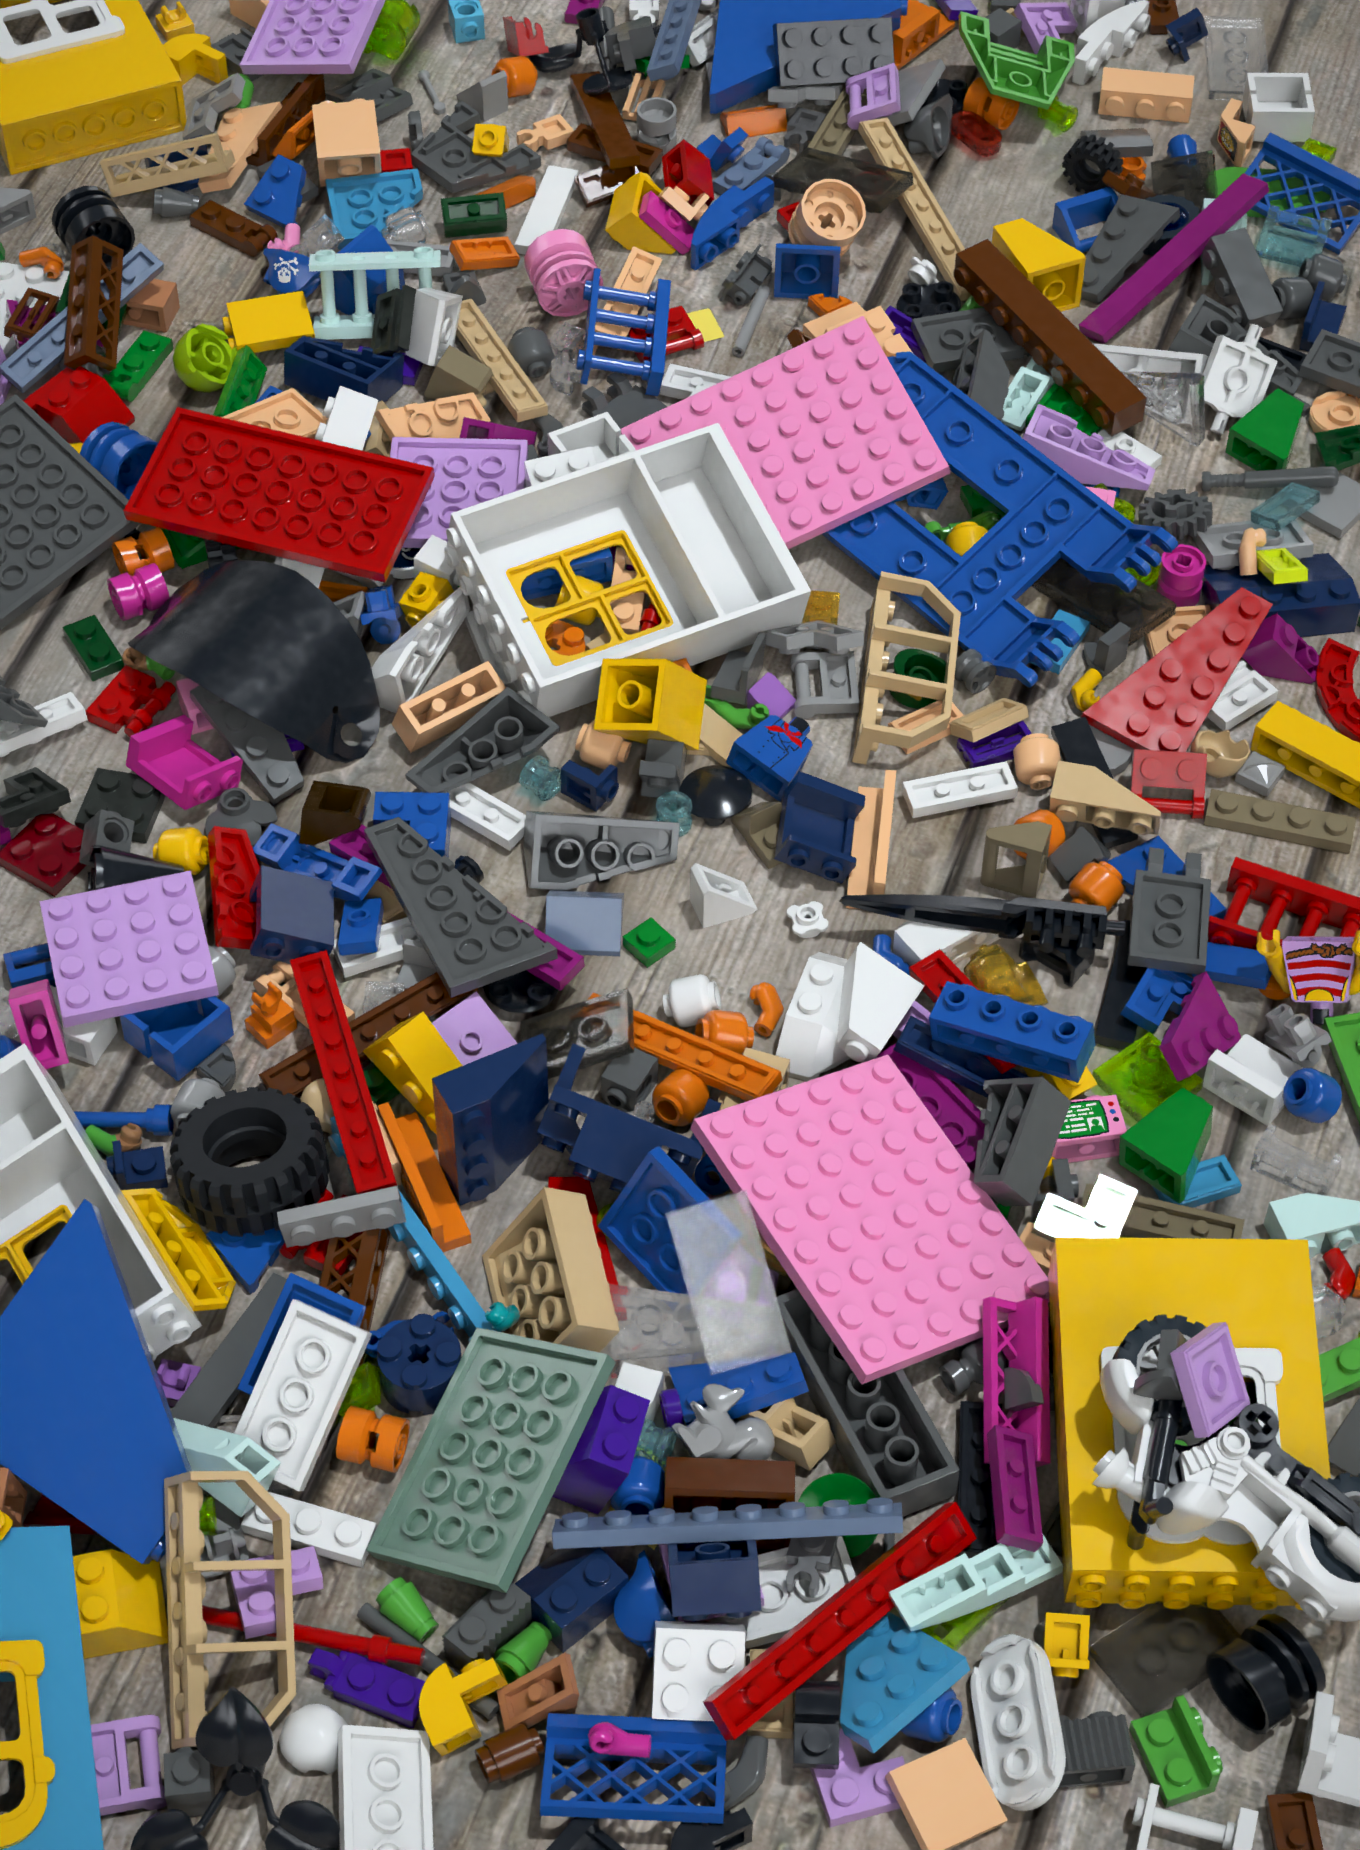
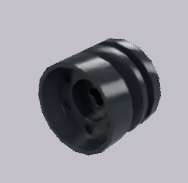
(88, 213)
(1265, 1673)

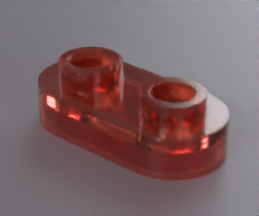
(976, 133)

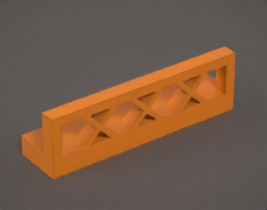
(425, 1180)

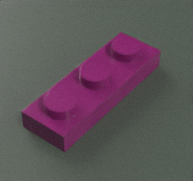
(1014, 1488)

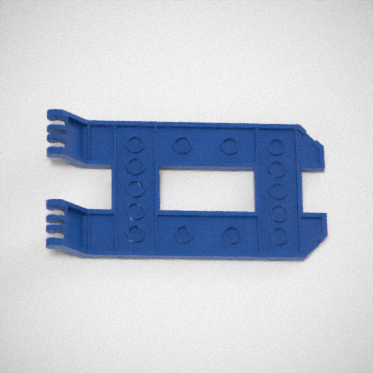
(1044, 521)

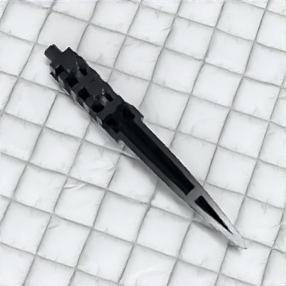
(1001, 917)

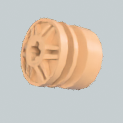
(831, 206)

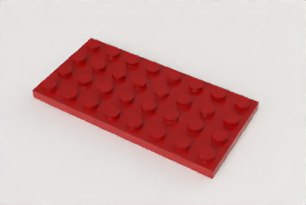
(280, 494)

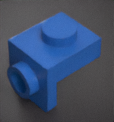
(722, 152)

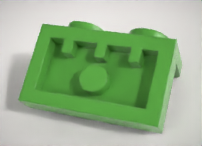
(1177, 1753)

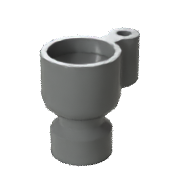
(959, 1374)

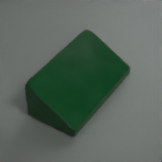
(474, 215)

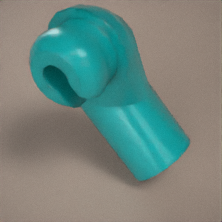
(502, 1317)

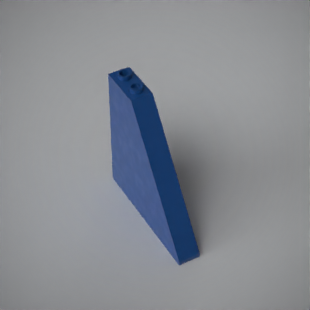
(745, 39)
(83, 1393)

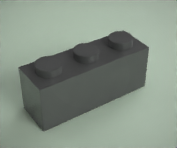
(1241, 279)

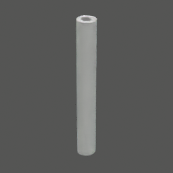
(751, 321)

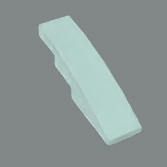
(1025, 393)
(973, 1583)

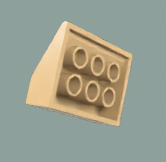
(554, 1273)

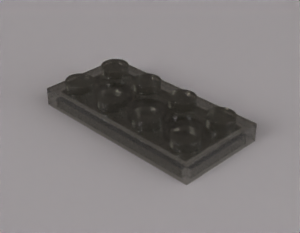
(874, 182)
(1104, 602)

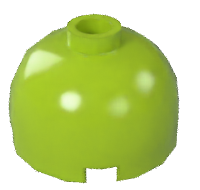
(203, 358)

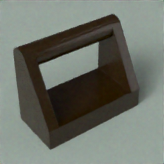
(324, 808)

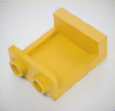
(268, 322)

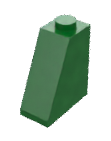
(1267, 433)
(1169, 1143)

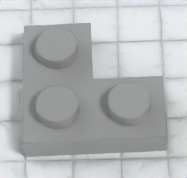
(790, 96)
(210, 103)
(814, 635)

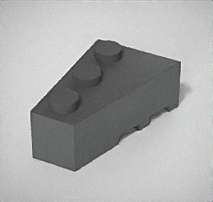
(1018, 1137)

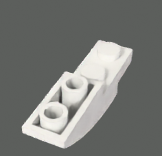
(1109, 37)

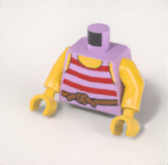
(1314, 969)

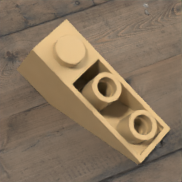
(1095, 798)

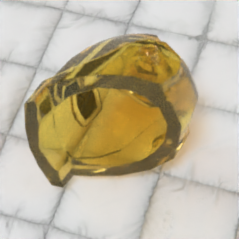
(998, 973)

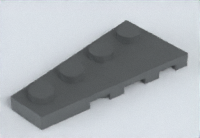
(1122, 241)
(259, 745)

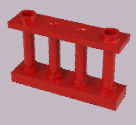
(1281, 893)

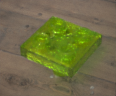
(1146, 1080)

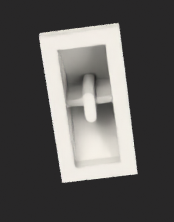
(718, 896)

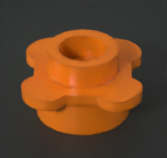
(1135, 166)

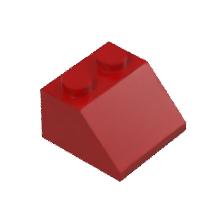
(82, 405)

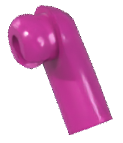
(611, 1740)

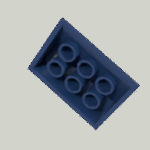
(1313, 607)
(490, 1117)

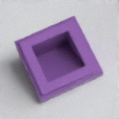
(771, 694)

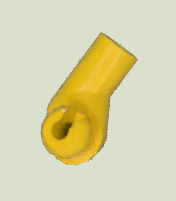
(1083, 690)

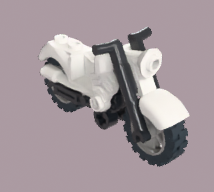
(1296, 1518)

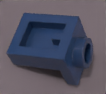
(587, 787)
(138, 1167)

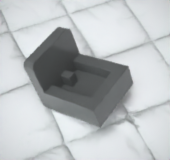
(1060, 1184)

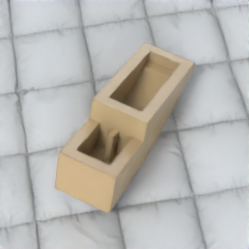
(797, 1432)

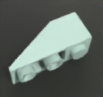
(1320, 1219)
(224, 1451)

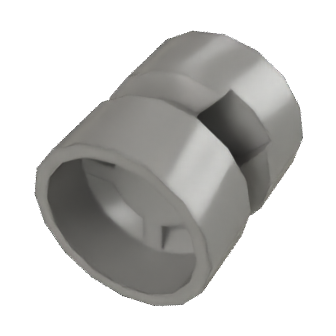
(657, 123)

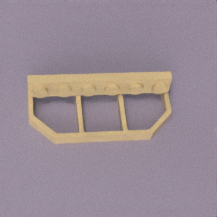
(877, 680)
(188, 1587)

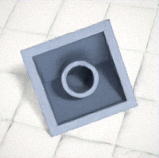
(586, 921)

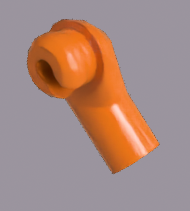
(49, 260)
(771, 1006)

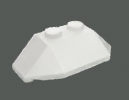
(813, 1019)

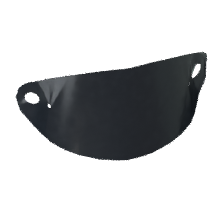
(270, 650)

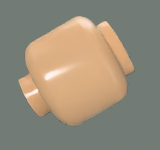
(601, 748)
(1036, 760)

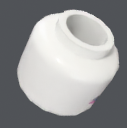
(691, 999)

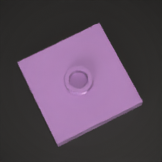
(473, 1030)
(1210, 1379)

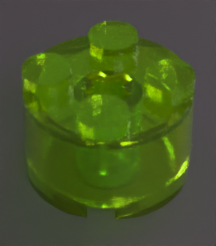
(393, 29)

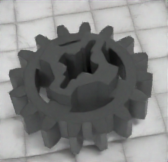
(1177, 512)

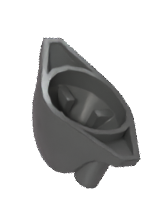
(931, 128)

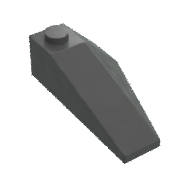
(582, 849)

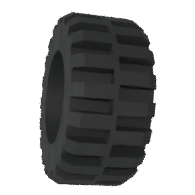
(240, 1128)

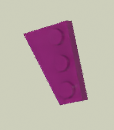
(1198, 1029)

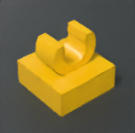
(174, 22)

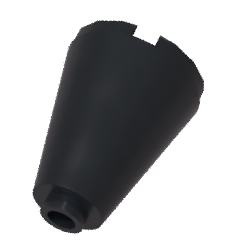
(121, 867)

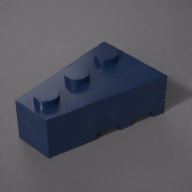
(323, 366)

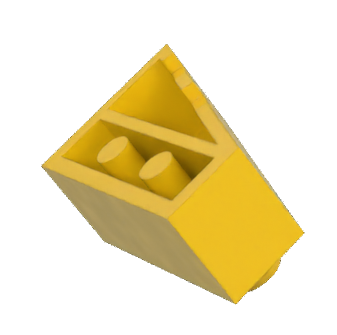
(411, 1058)

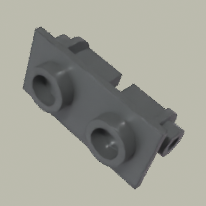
(752, 268)

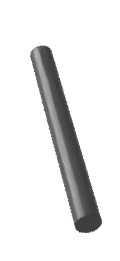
(386, 1627)

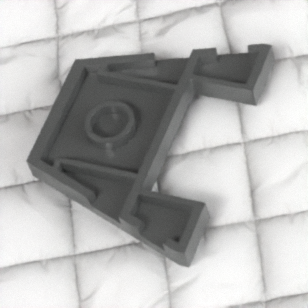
(450, 160)

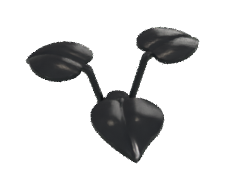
(562, 56)
(240, 1738)

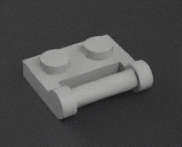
(837, 683)

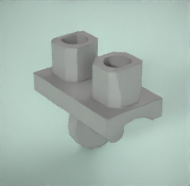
(1296, 1036)

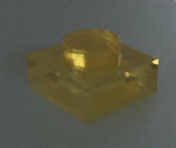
(822, 607)

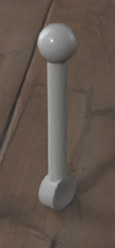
(439, 107)

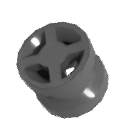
(974, 671)

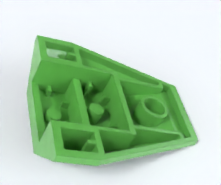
(1014, 72)

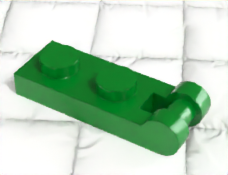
(139, 364)

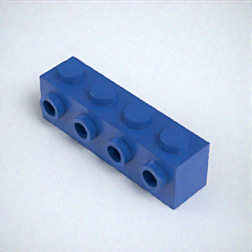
(1012, 1031)

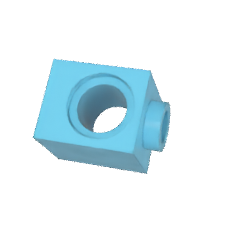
(466, 20)

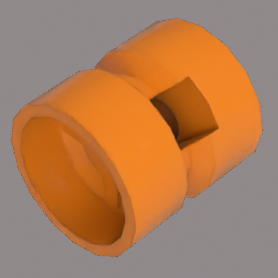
(994, 109)
(153, 549)
(358, 1437)

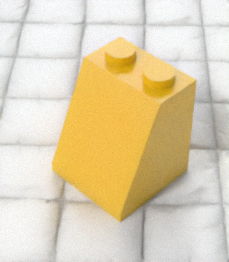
(1044, 260)
(650, 701)

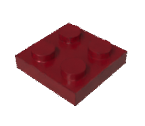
(45, 853)

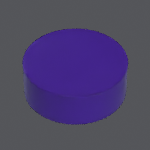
(670, 1407)

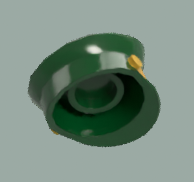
(918, 665)

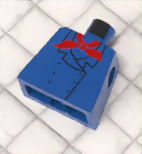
(772, 753)

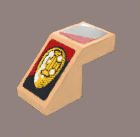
(1234, 135)

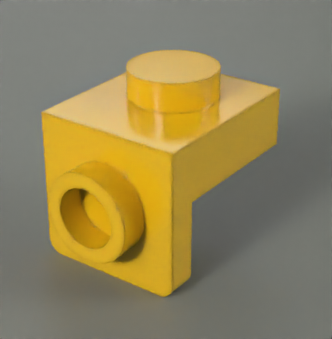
(490, 140)
(1066, 1643)

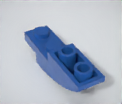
(725, 217)

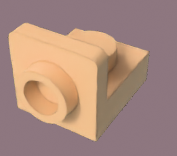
(678, 200)

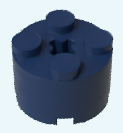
(417, 1363)

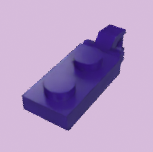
(369, 1685)

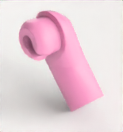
(291, 238)

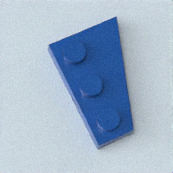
(762, 1381)

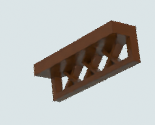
(294, 107)
(87, 299)
(366, 1274)

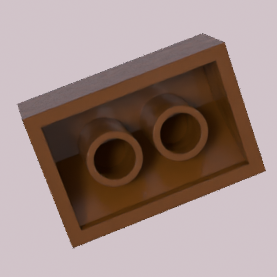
(728, 1485)

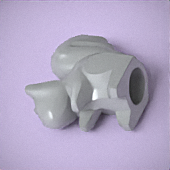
(715, 1433)

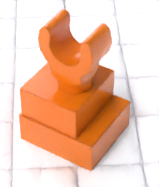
(270, 1017)

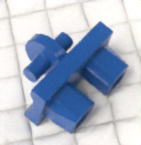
(383, 614)

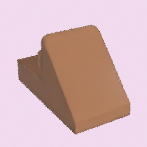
(540, 1692)

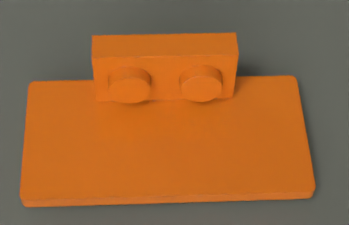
(918, 31)

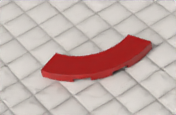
(1335, 687)

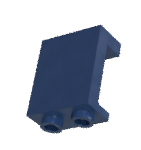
(818, 827)
(291, 915)

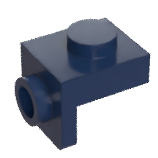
(1185, 32)

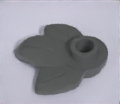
(240, 811)

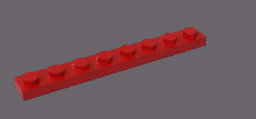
(342, 1073)
(836, 1622)

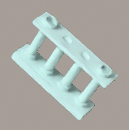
(360, 324)

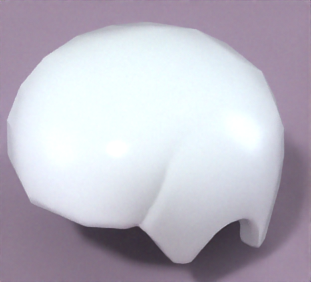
(311, 1738)

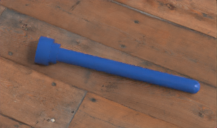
(154, 1119)

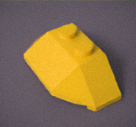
(184, 1250)

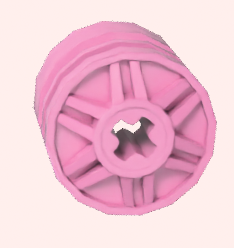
(558, 270)

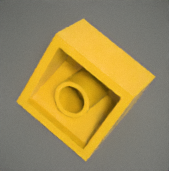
(624, 220)
(119, 1603)

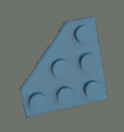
(369, 199)
(893, 1679)

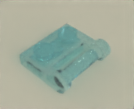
(1288, 244)

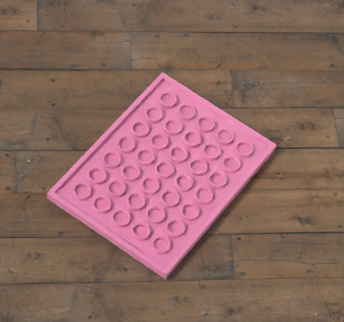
(815, 431)
(872, 1215)

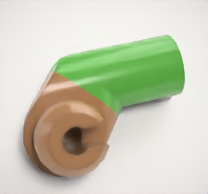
(141, 662)
(102, 1141)

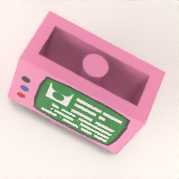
(1091, 1129)

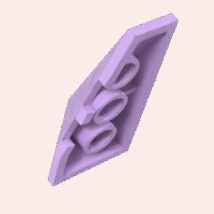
(1084, 456)

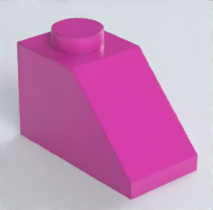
(39, 1022)

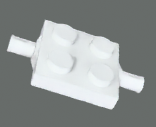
(1236, 377)

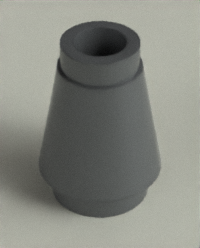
(174, 203)

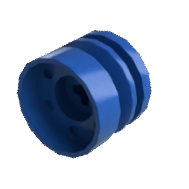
(118, 454)

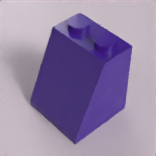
(604, 1450)

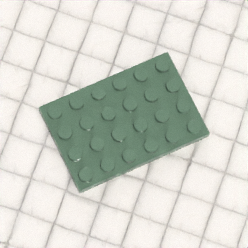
(491, 1458)

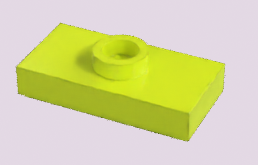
(1281, 566)

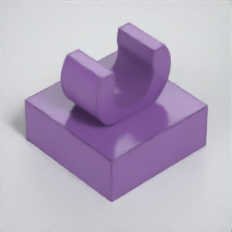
(175, 1378)

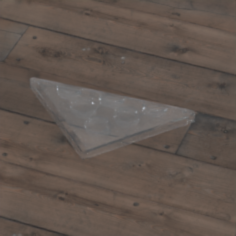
(1174, 401)

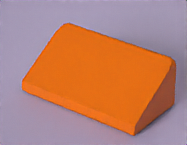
(755, 120)
(297, 138)
(514, 190)

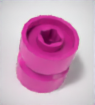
(1182, 575)
(137, 592)

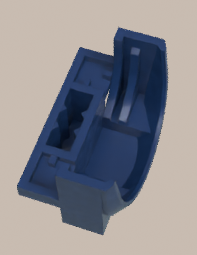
(610, 1140)

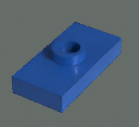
(360, 927)

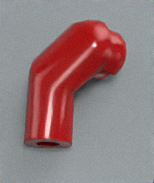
(1342, 1275)

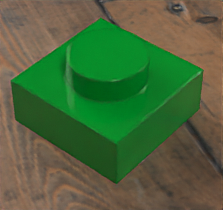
(649, 942)

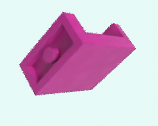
(180, 766)

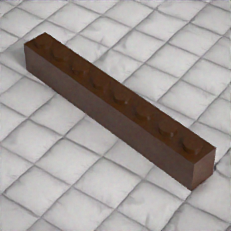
(1049, 338)

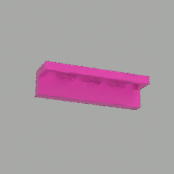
(1026, 1349)

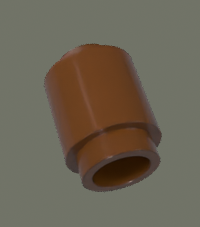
(509, 1753)

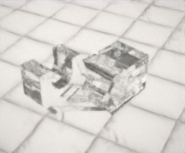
(565, 347)

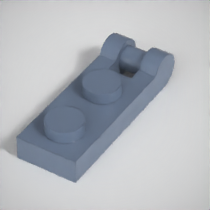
(752, 166)

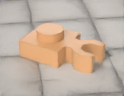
(548, 132)

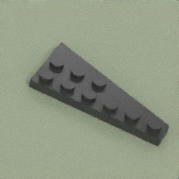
(454, 917)

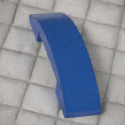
(282, 851)

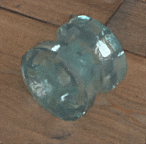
(541, 778)
(675, 807)
(656, 1442)

